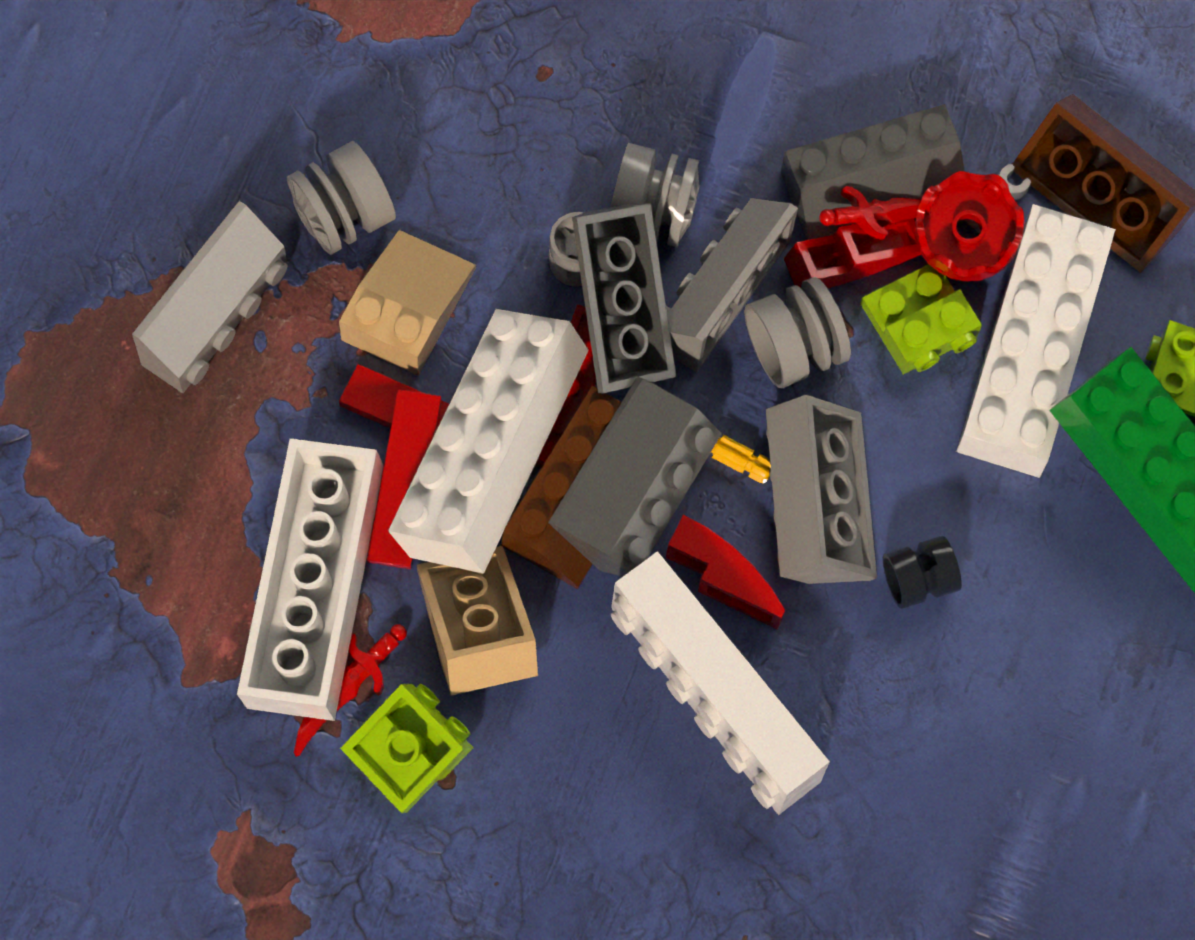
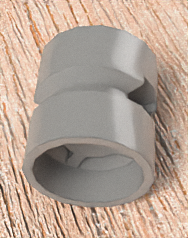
(563, 251)

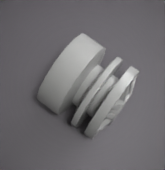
(348, 194)
(670, 195)
(803, 330)

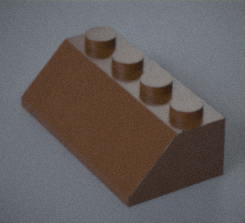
(1107, 180)
(528, 529)

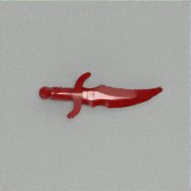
(867, 213)
(362, 667)

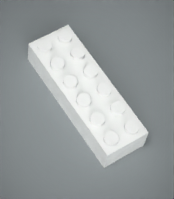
(1036, 340)
(489, 440)
(311, 580)
(717, 684)

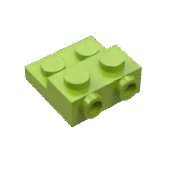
(921, 319)
(408, 745)

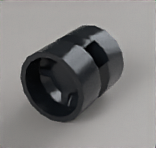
(921, 572)

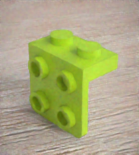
(1175, 363)

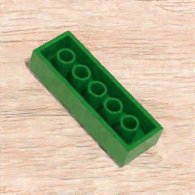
(1141, 450)

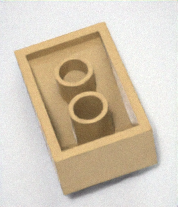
(405, 302)
(478, 624)

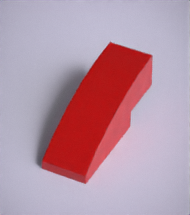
(851, 253)
(724, 572)

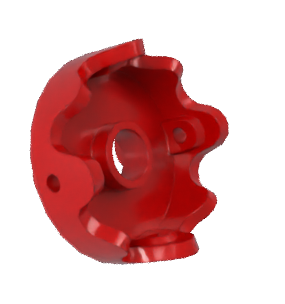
(972, 197)

